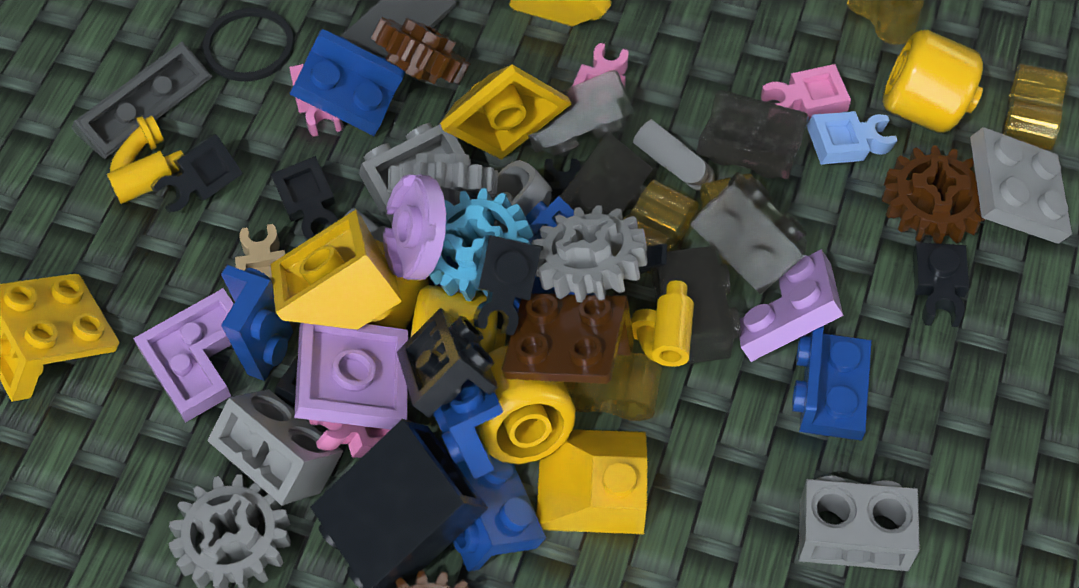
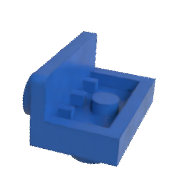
(252, 322)
(459, 424)
(508, 522)

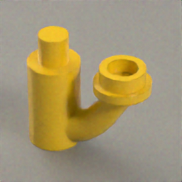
(135, 178)
(668, 330)

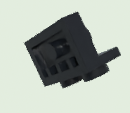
(442, 359)

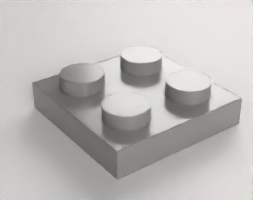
(1020, 186)

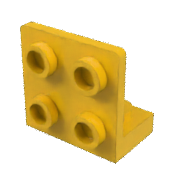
(47, 324)

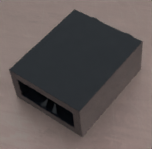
(397, 507)

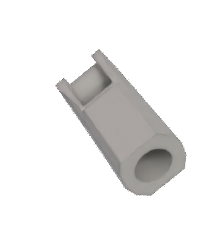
(673, 155)

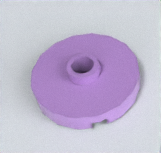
(417, 227)

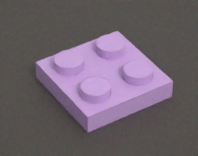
(351, 375)

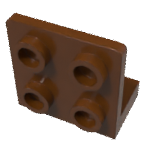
(568, 339)

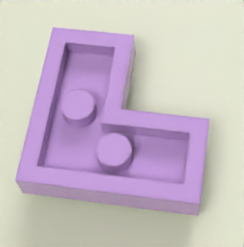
(806, 304)
(181, 351)

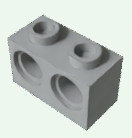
(273, 447)
(859, 538)

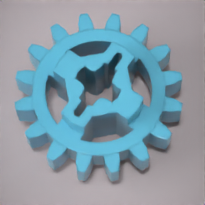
(465, 236)

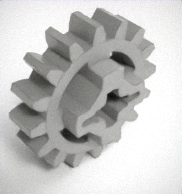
(452, 173)
(590, 253)
(237, 553)

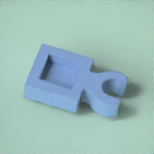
(845, 139)

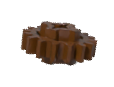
(420, 50)
(932, 193)

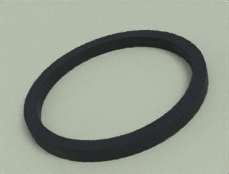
(254, 75)

